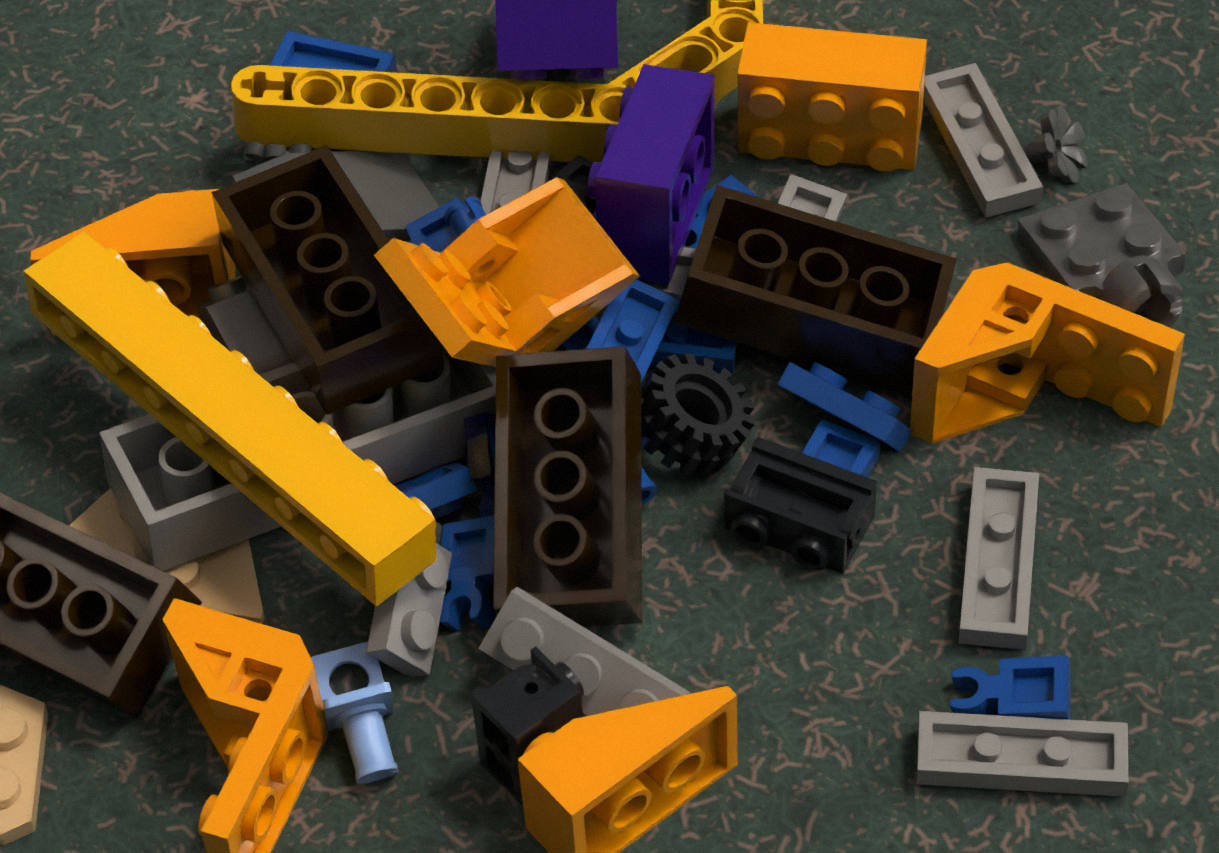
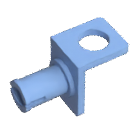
(359, 712)

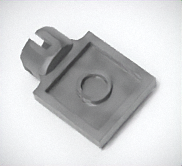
(1109, 251)

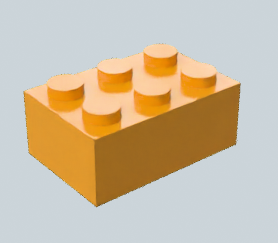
(831, 96)

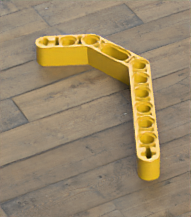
(466, 112)

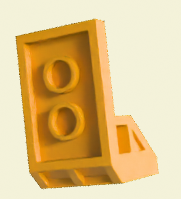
(513, 277)
(1050, 336)
(260, 711)

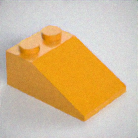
(167, 242)
(625, 770)

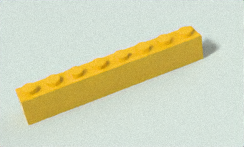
(233, 418)

